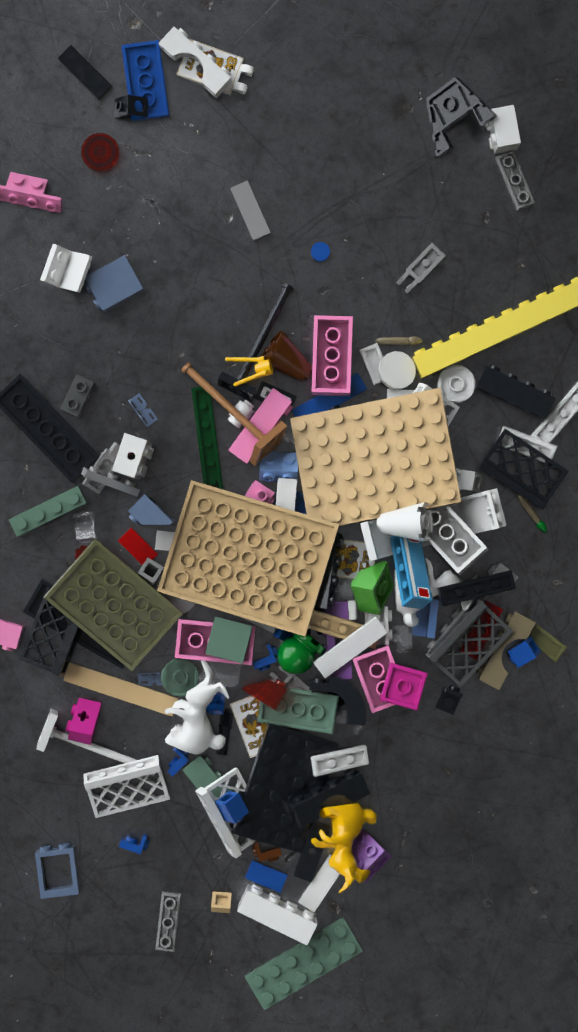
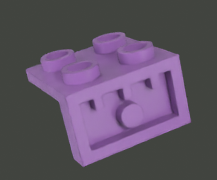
(369, 854)

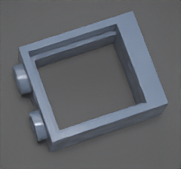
(58, 891)

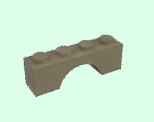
(493, 671)

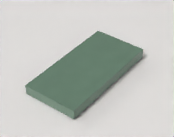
(303, 711)

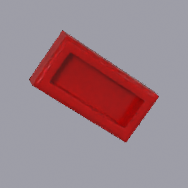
(137, 546)

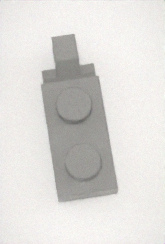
(105, 464)

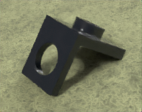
(125, 106)

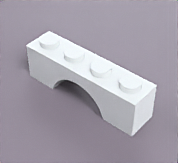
(177, 46)

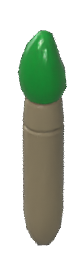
(532, 513)

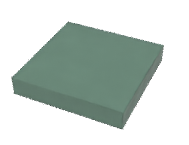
(228, 639)

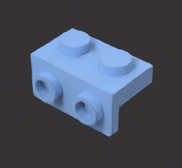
(278, 465)

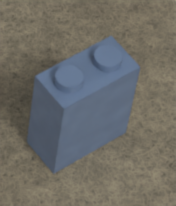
(113, 284)

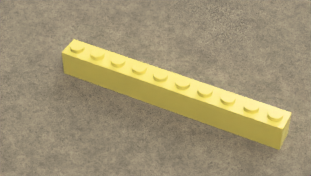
(496, 330)

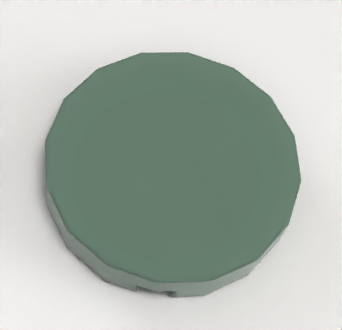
(179, 676)

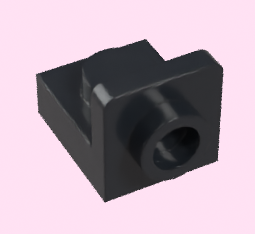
(449, 699)

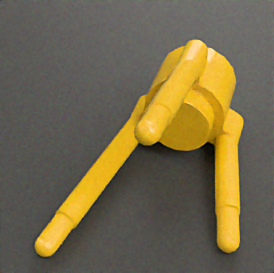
(262, 369)

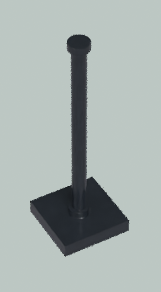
(245, 390)

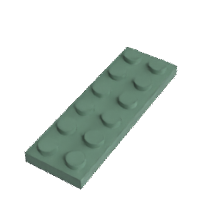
(303, 963)

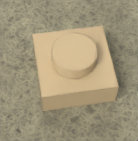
(221, 902)

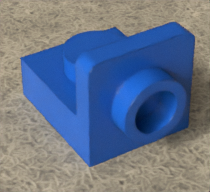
(176, 764)
(130, 843)

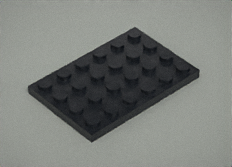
(277, 776)

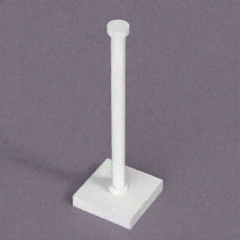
(50, 731)

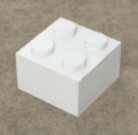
(504, 130)

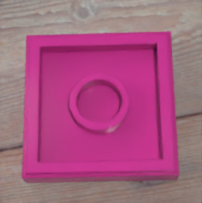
(403, 686)

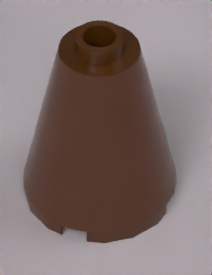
(287, 357)

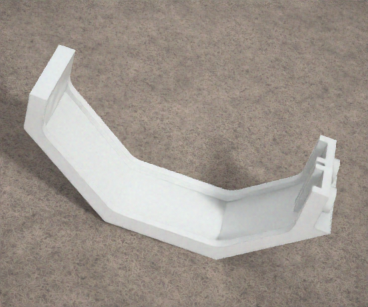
(477, 511)

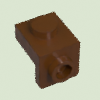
(271, 854)

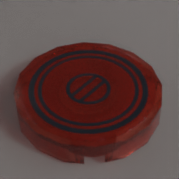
(100, 152)

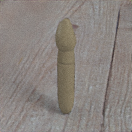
(413, 340)

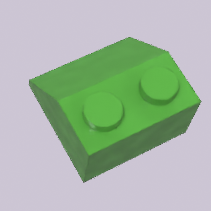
(373, 588)

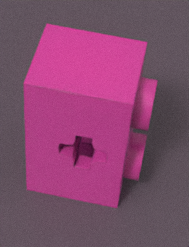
(83, 730)

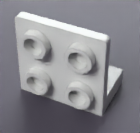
(66, 268)

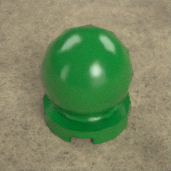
(298, 653)

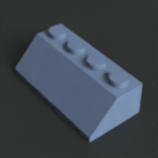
(149, 513)

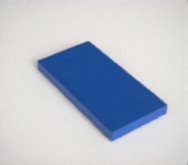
(146, 78)

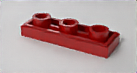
(484, 618)

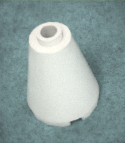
(408, 522)

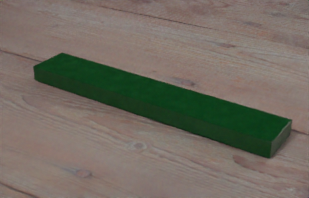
(207, 437)

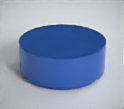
(320, 251)

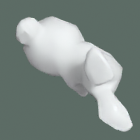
(447, 578)
(196, 731)

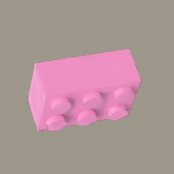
(372, 672)

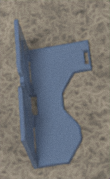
(145, 413)
(150, 678)

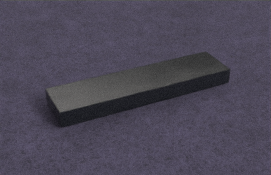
(476, 588)

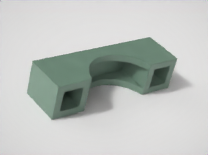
(48, 511)

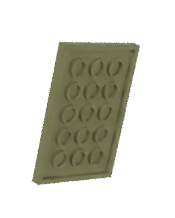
(113, 604)

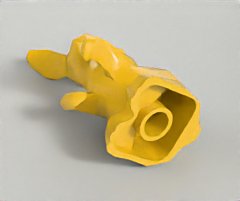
(346, 826)

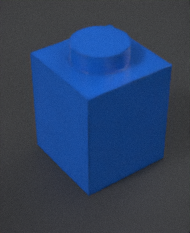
(524, 652)
(231, 807)

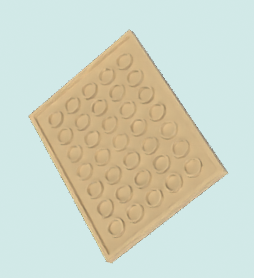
(376, 458)
(248, 558)

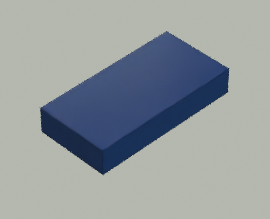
(266, 876)

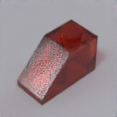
(268, 692)

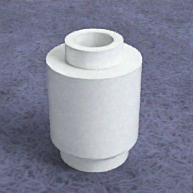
(244, 408)

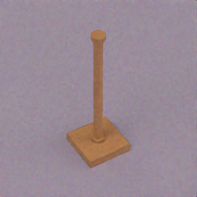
(266, 442)

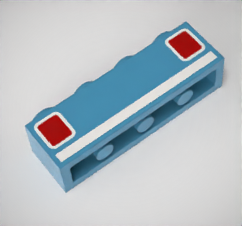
(411, 572)

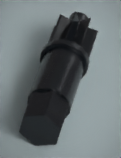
(224, 729)

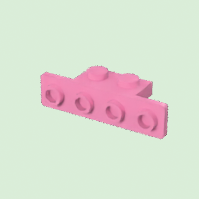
(29, 192)

